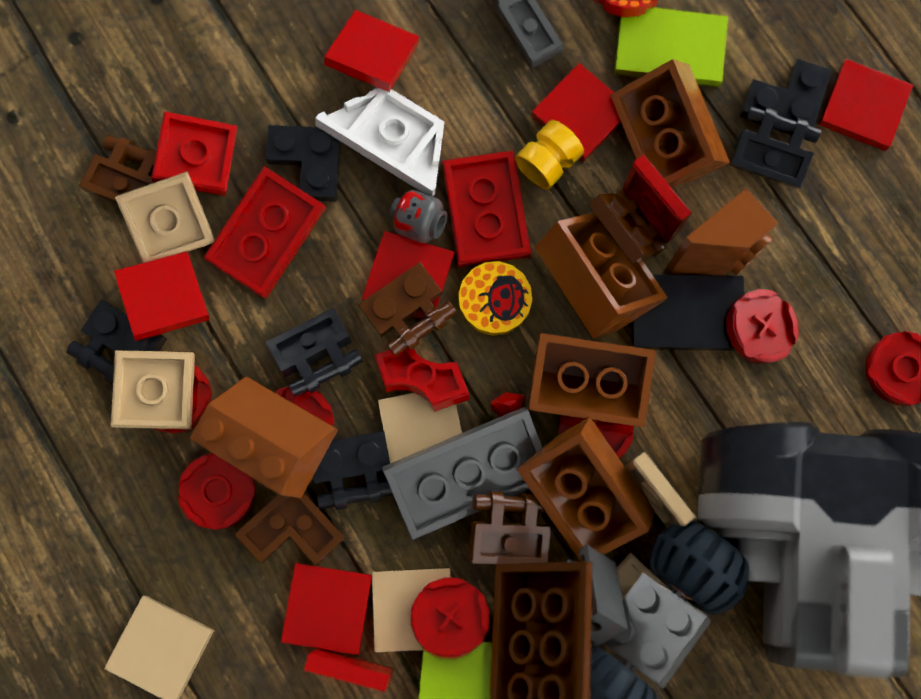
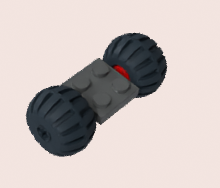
(660, 623)

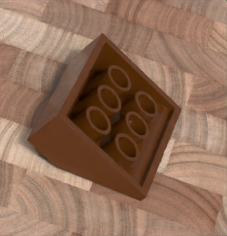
(541, 631)

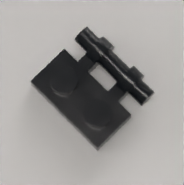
(771, 157)
(109, 329)
(310, 343)
(350, 458)

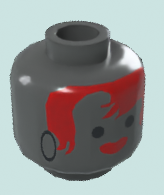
(418, 216)

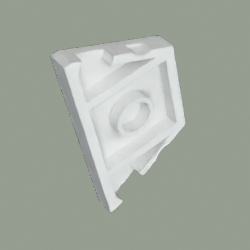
(390, 134)

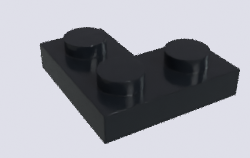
(799, 99)
(313, 151)

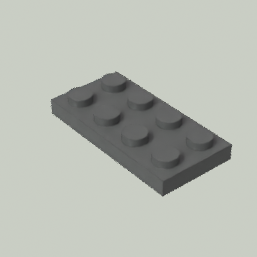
(440, 481)

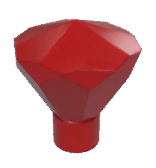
(507, 403)

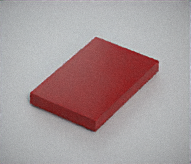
(486, 209)
(265, 232)

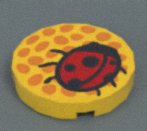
(495, 298)

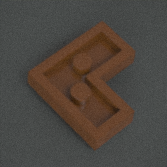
(286, 519)

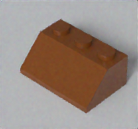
(670, 123)
(725, 240)
(598, 275)
(592, 379)
(265, 436)
(587, 490)

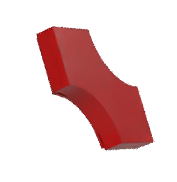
(436, 382)

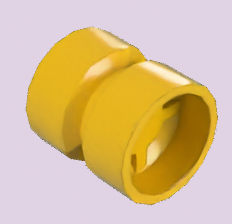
(554, 150)

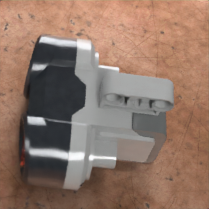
(829, 535)

